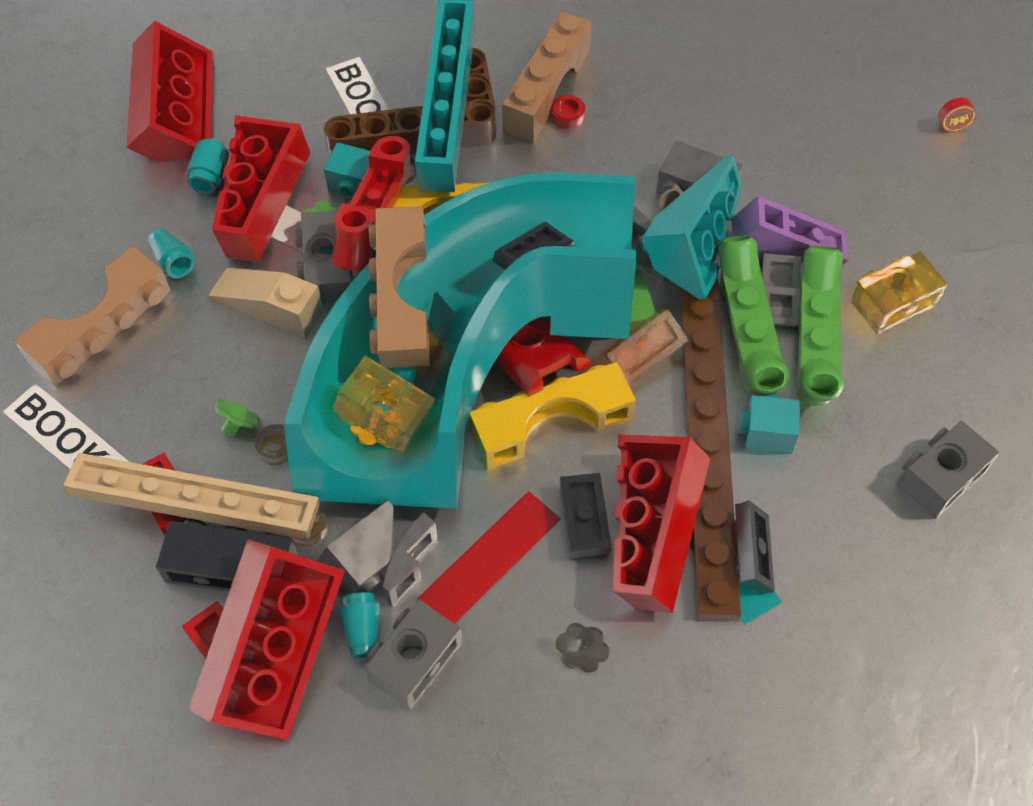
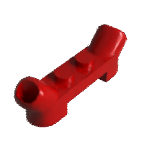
(387, 175)

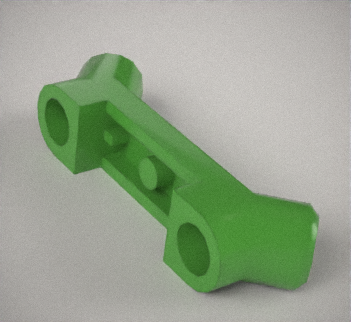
(751, 318)
(820, 327)

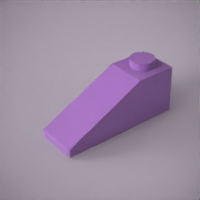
(785, 230)

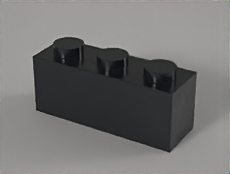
(208, 555)

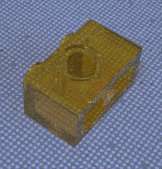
(898, 291)
(377, 385)

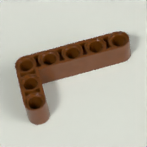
(366, 128)

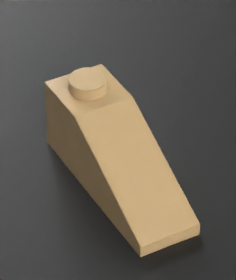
(270, 298)

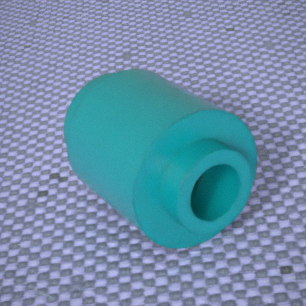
(207, 165)

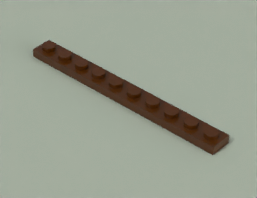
(707, 424)

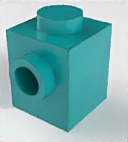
(346, 169)
(770, 424)

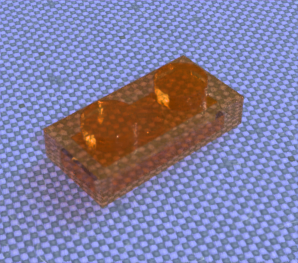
(646, 345)

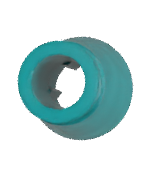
(171, 253)
(360, 622)

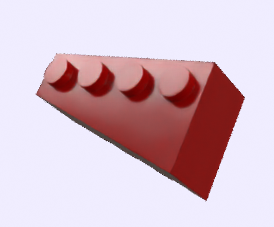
(258, 183)
(656, 516)

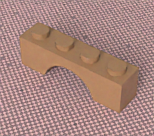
(531, 97)
(401, 329)
(61, 346)

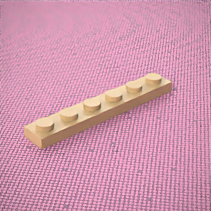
(192, 496)

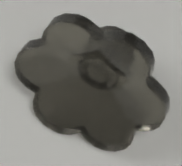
(582, 647)

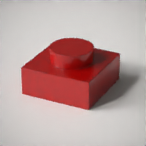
(203, 627)

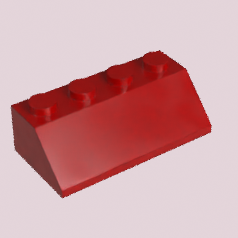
(168, 94)
(266, 641)

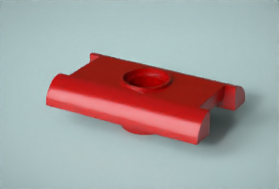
(536, 353)

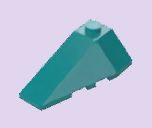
(688, 231)

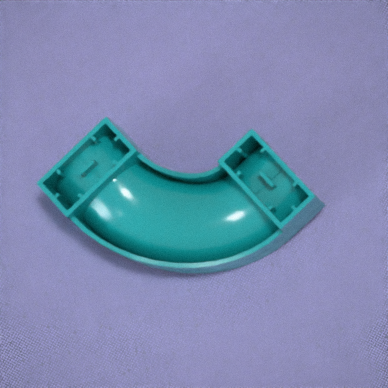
(579, 286)

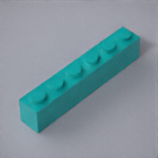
(445, 96)

